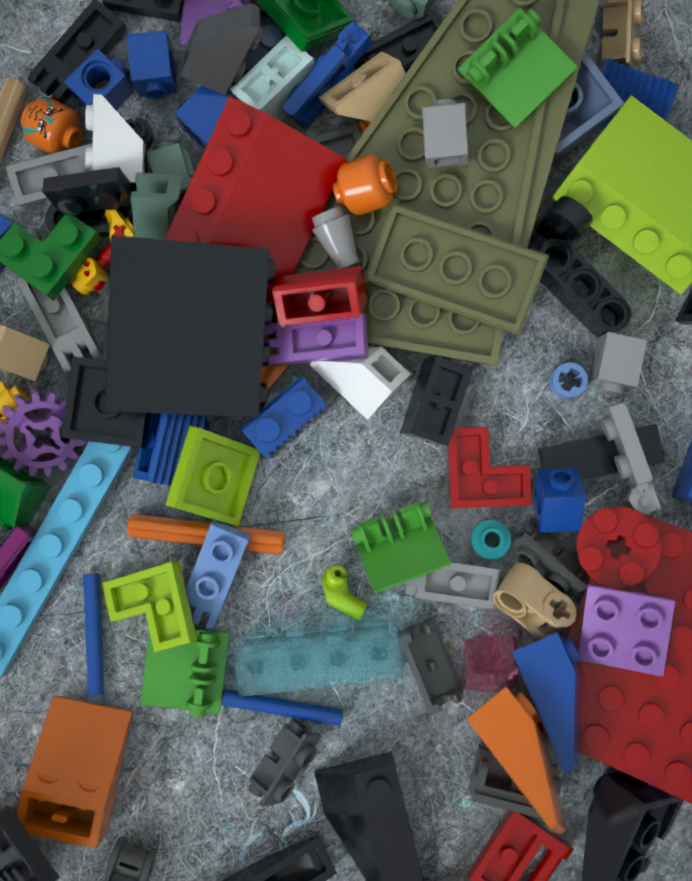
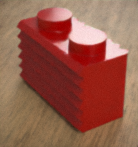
(320, 296)

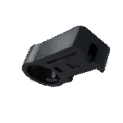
(565, 220)

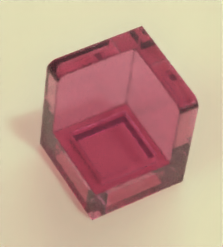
(490, 663)

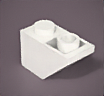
(113, 141)
(364, 380)

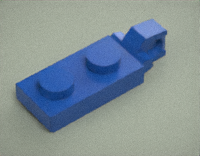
(328, 70)

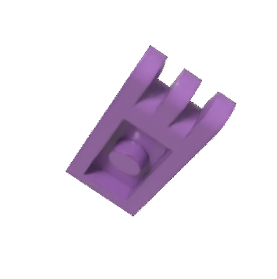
(318, 341)

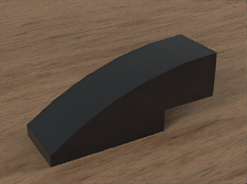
(298, 862)

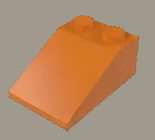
(519, 745)

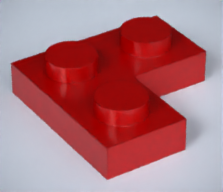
(475, 482)

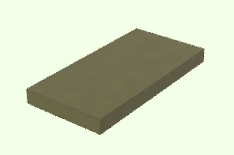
(456, 268)

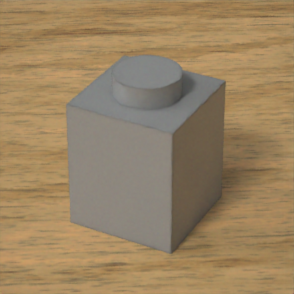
(445, 134)
(617, 363)

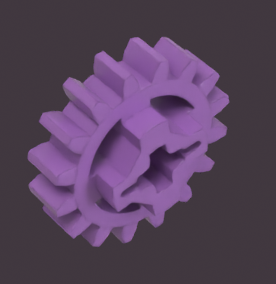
(31, 447)

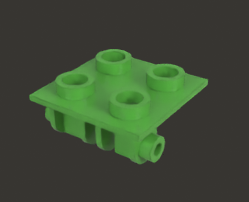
(517, 67)
(400, 546)
(187, 675)

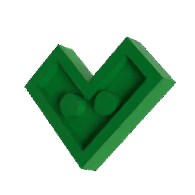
(51, 263)

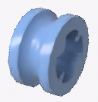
(580, 376)

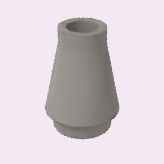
(336, 236)

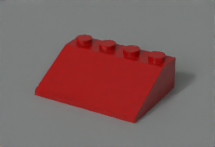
(257, 188)

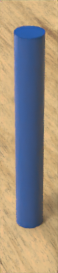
(93, 634)
(283, 707)

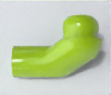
(338, 595)

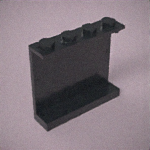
(187, 327)

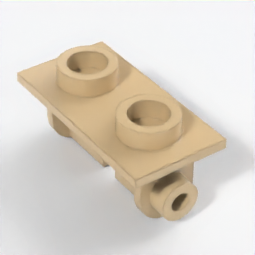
(623, 18)

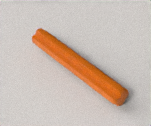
(195, 533)

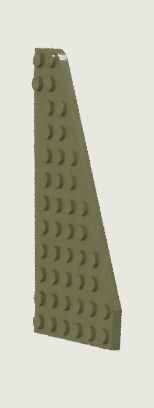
(490, 195)

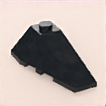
(371, 817)
(623, 825)

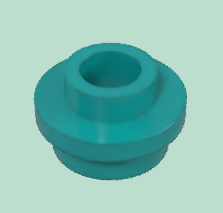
(478, 536)

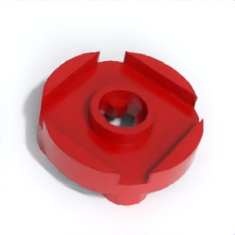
(639, 536)

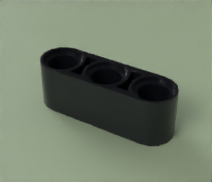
(600, 292)

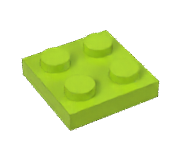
(213, 476)

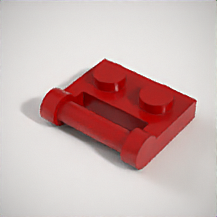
(514, 848)

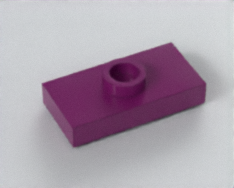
(13, 550)

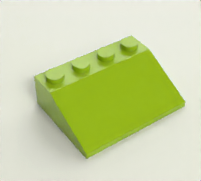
(640, 191)

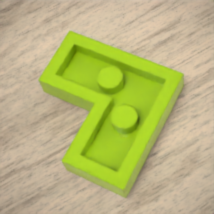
(160, 596)

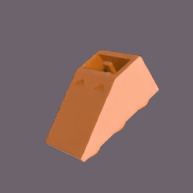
(75, 772)

